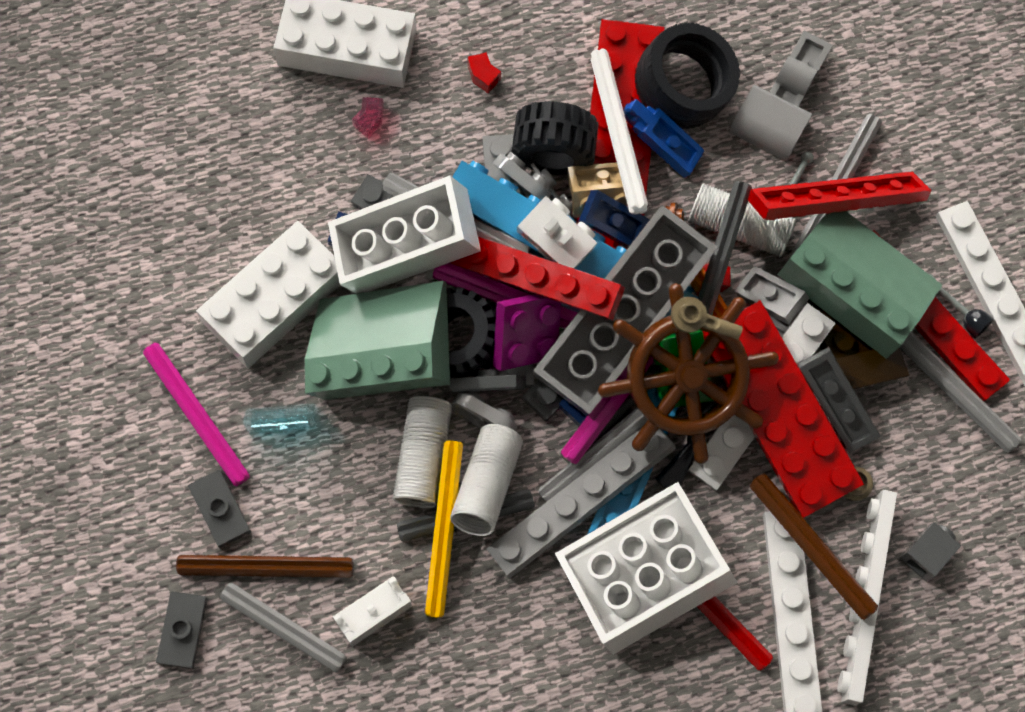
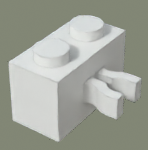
(556, 234)

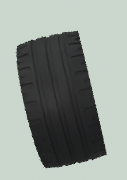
(710, 52)

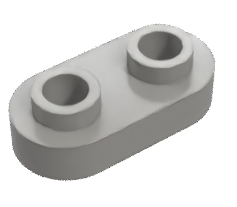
(513, 168)
(475, 411)

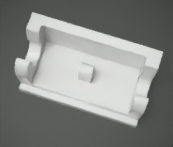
(372, 611)

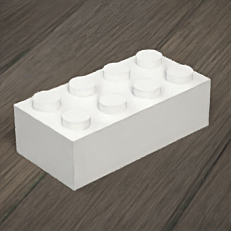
(346, 40)
(404, 236)
(271, 294)

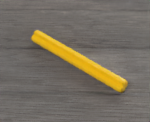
(443, 529)

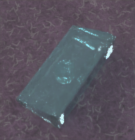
(280, 418)

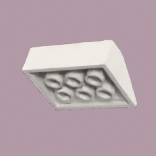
(645, 568)

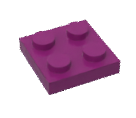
(525, 330)

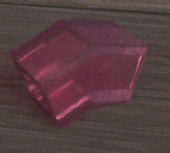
(370, 117)

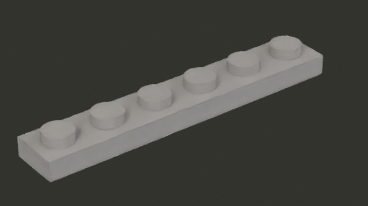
(577, 502)

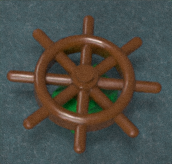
(686, 377)

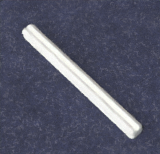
(619, 132)

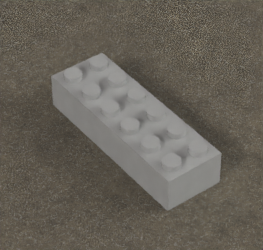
(589, 347)

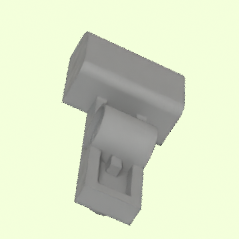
(774, 117)

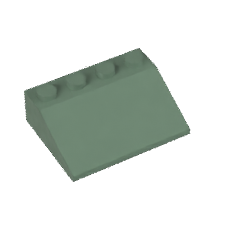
(861, 281)
(379, 342)

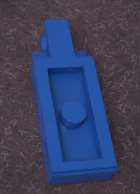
(664, 137)

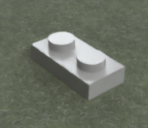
(778, 296)

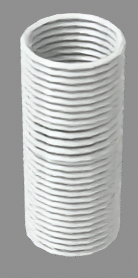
(754, 230)
(421, 463)
(486, 480)

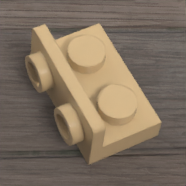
(594, 177)

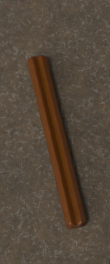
(814, 547)
(265, 566)

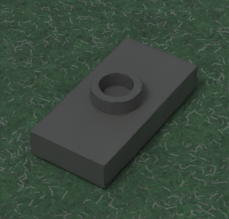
(488, 381)
(219, 508)
(182, 630)

